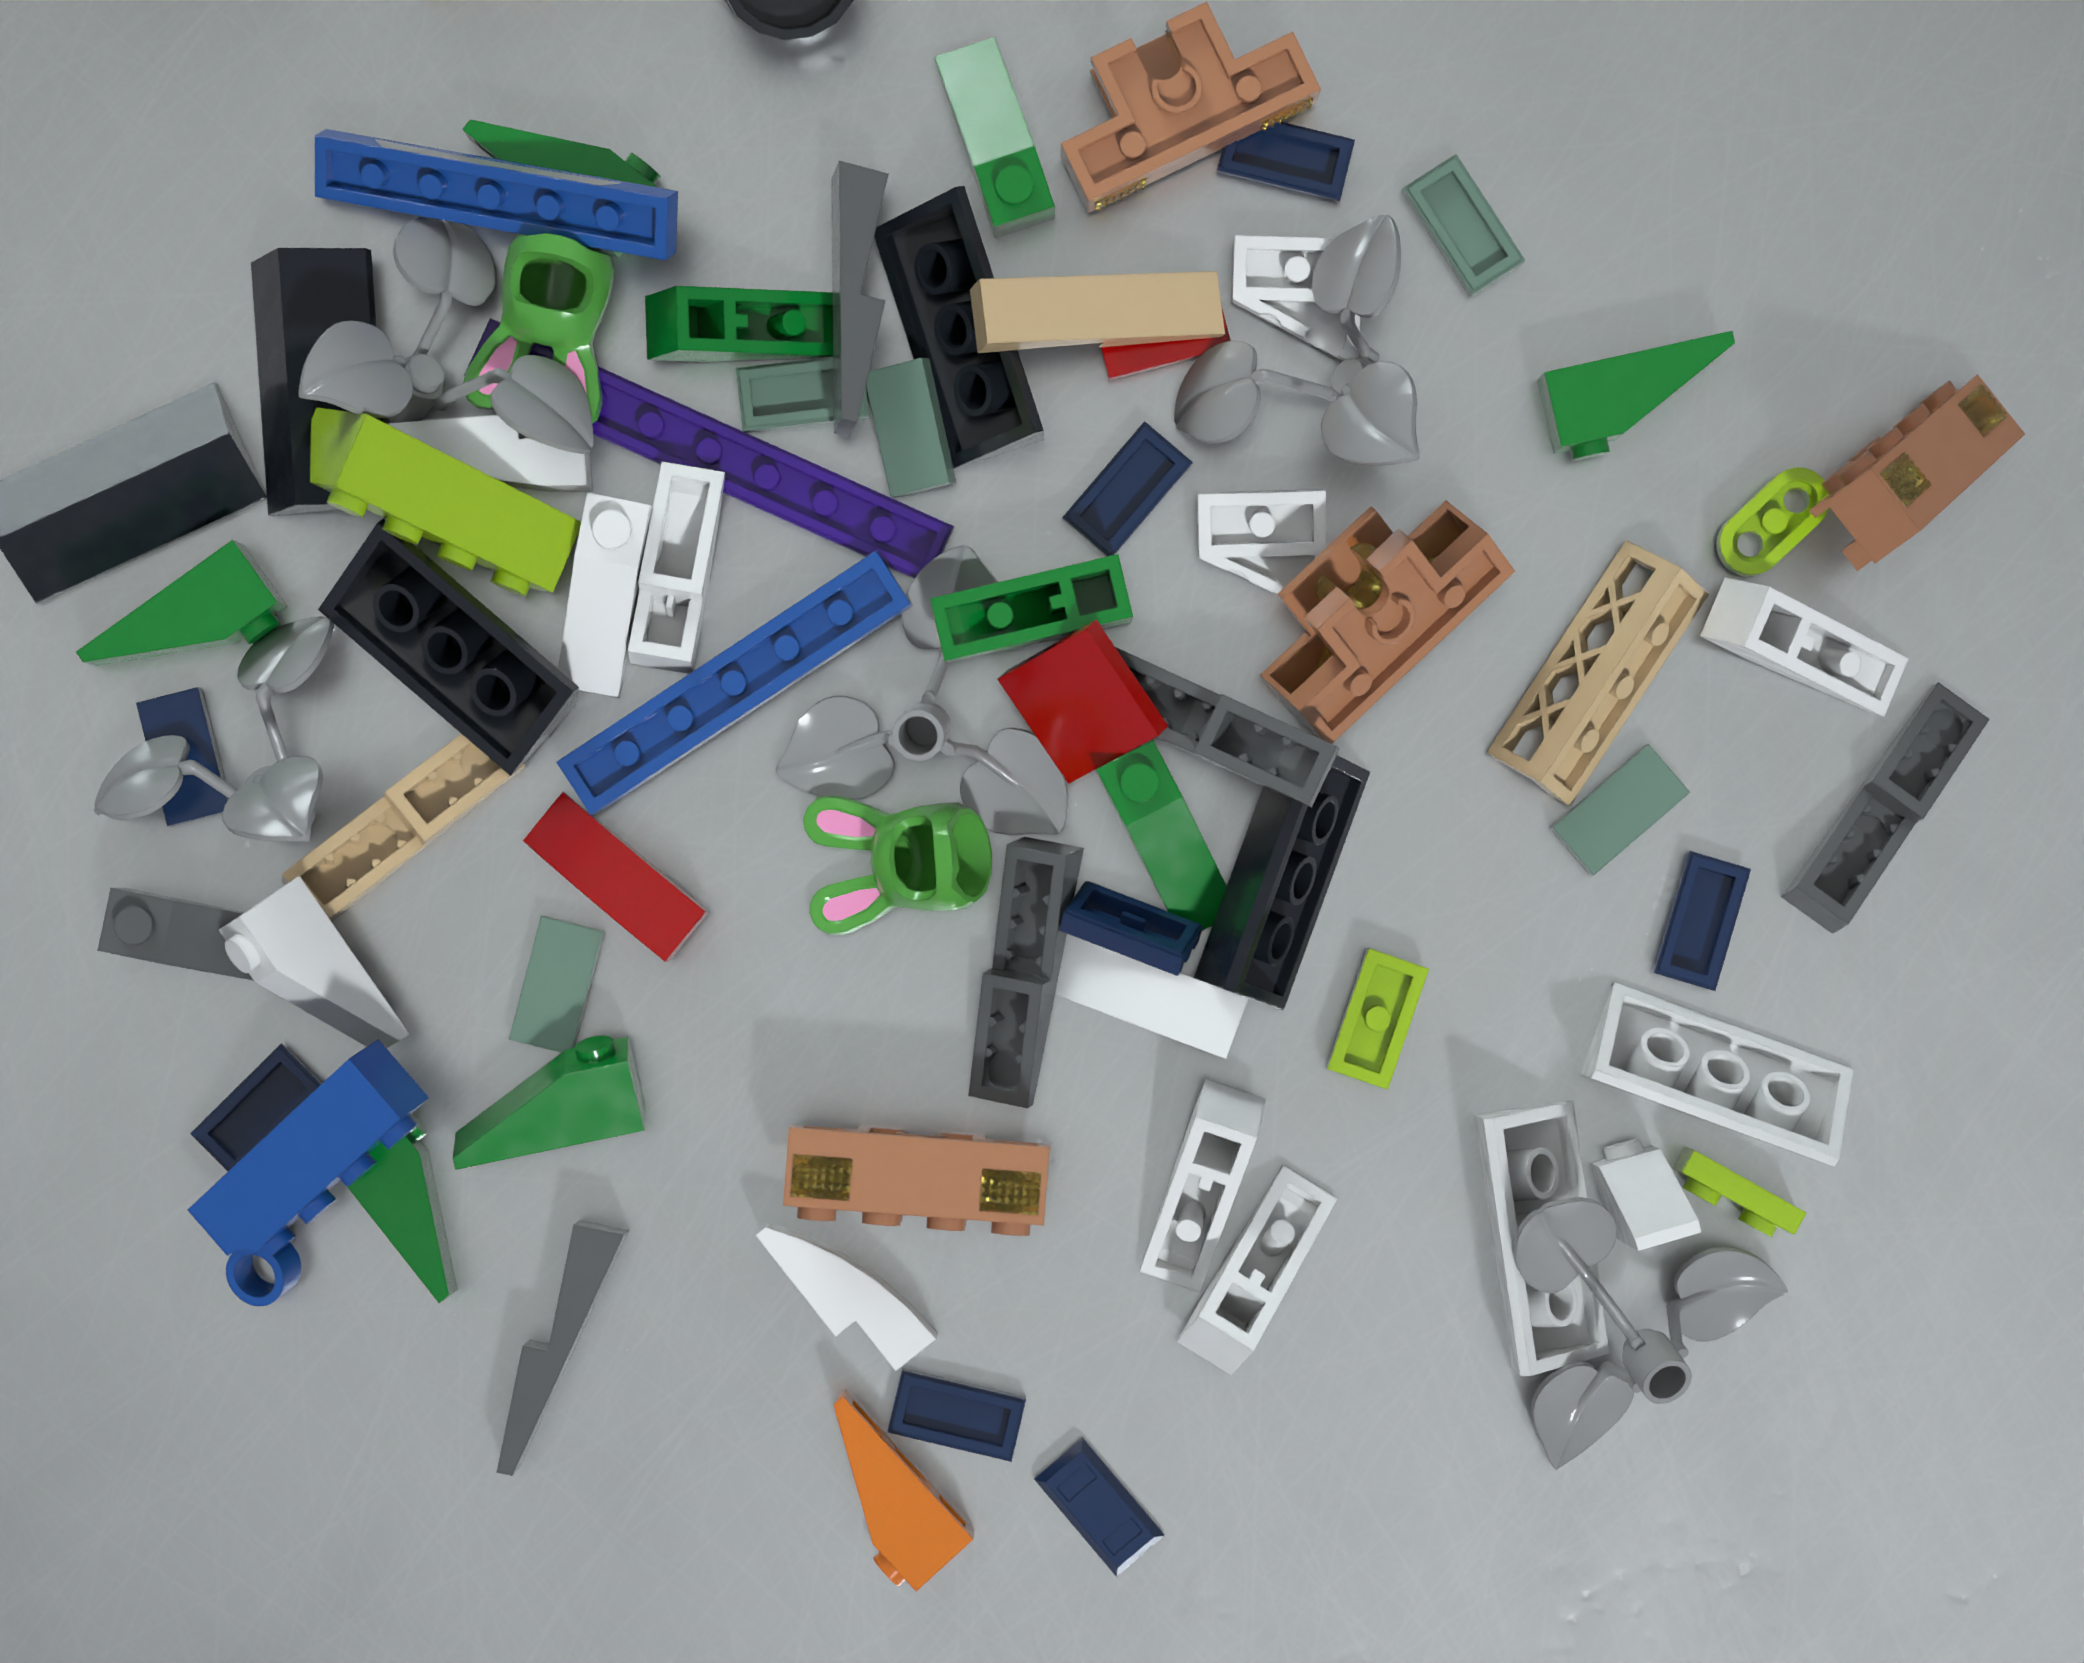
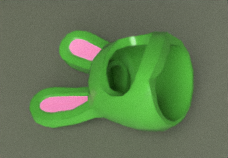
(551, 298)
(919, 860)

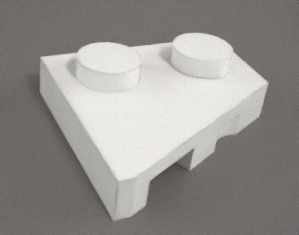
(1275, 283)
(1262, 533)

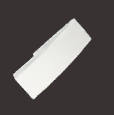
(504, 453)
(676, 568)
(1150, 997)
(849, 1292)

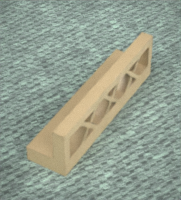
(1609, 676)

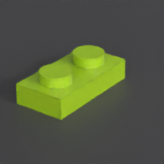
(1377, 1018)
(1761, 1208)

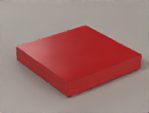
(1082, 702)

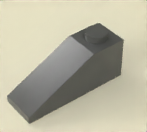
(167, 931)

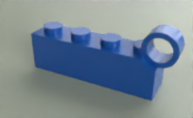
(300, 1162)

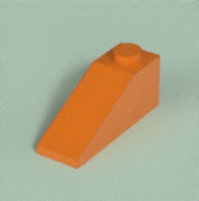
(903, 1510)

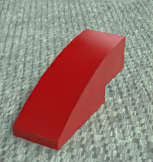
(615, 877)

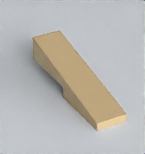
(1095, 310)
(398, 825)

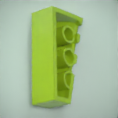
(439, 499)

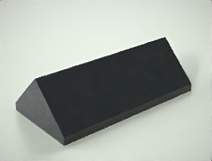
(931, 265)
(295, 302)
(126, 494)
(449, 649)
(1280, 888)

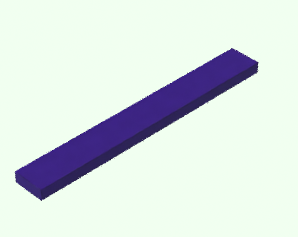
(763, 473)

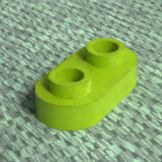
(1771, 522)

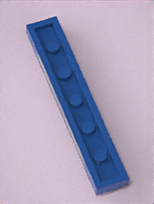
(496, 193)
(734, 683)

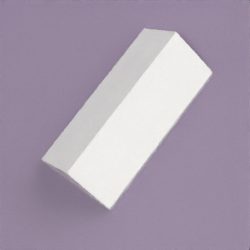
(1720, 1074)
(1527, 1162)

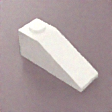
(604, 593)
(1803, 645)
(303, 959)
(1203, 1185)
(1643, 1195)
(1257, 1271)

